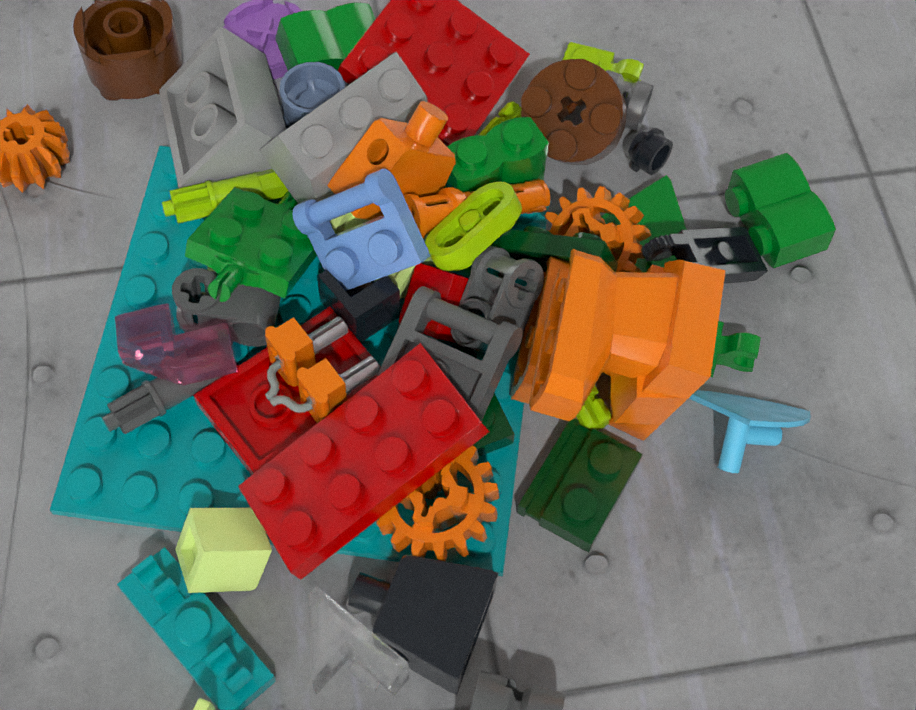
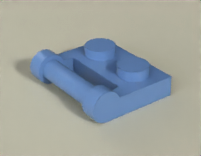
(372, 247)

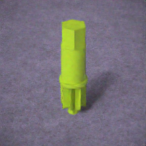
(201, 199)

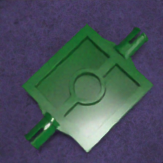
(251, 245)

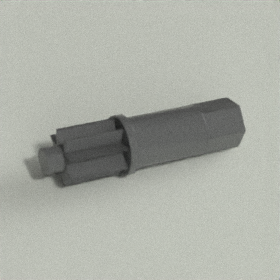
(148, 402)

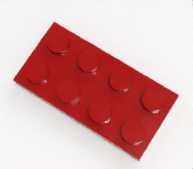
(361, 461)

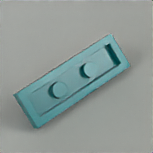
(196, 633)

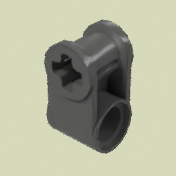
(499, 297)
(246, 311)

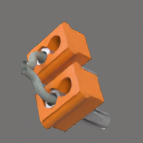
(319, 384)

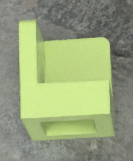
(222, 550)

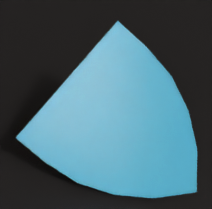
(749, 423)

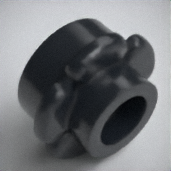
(650, 151)

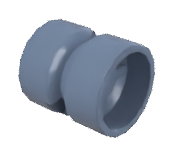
(307, 88)

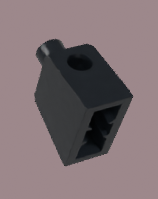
(429, 614)

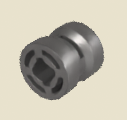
(636, 101)

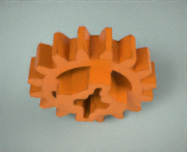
(586, 218)
(458, 507)

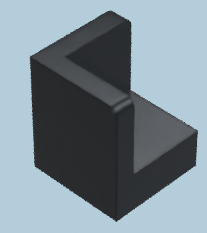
(363, 308)

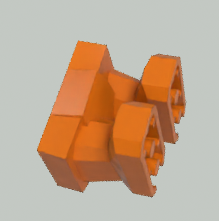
(639, 328)

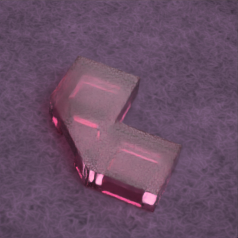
(150, 345)

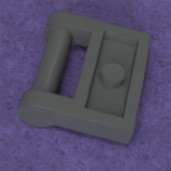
(471, 377)

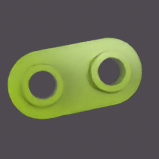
(473, 226)

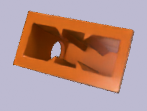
(405, 149)

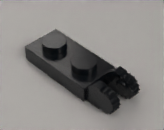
(715, 247)

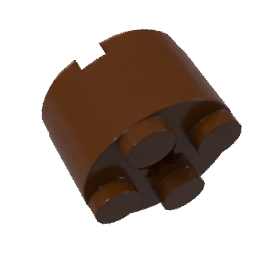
(128, 46)
(582, 84)

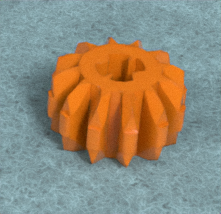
(31, 148)

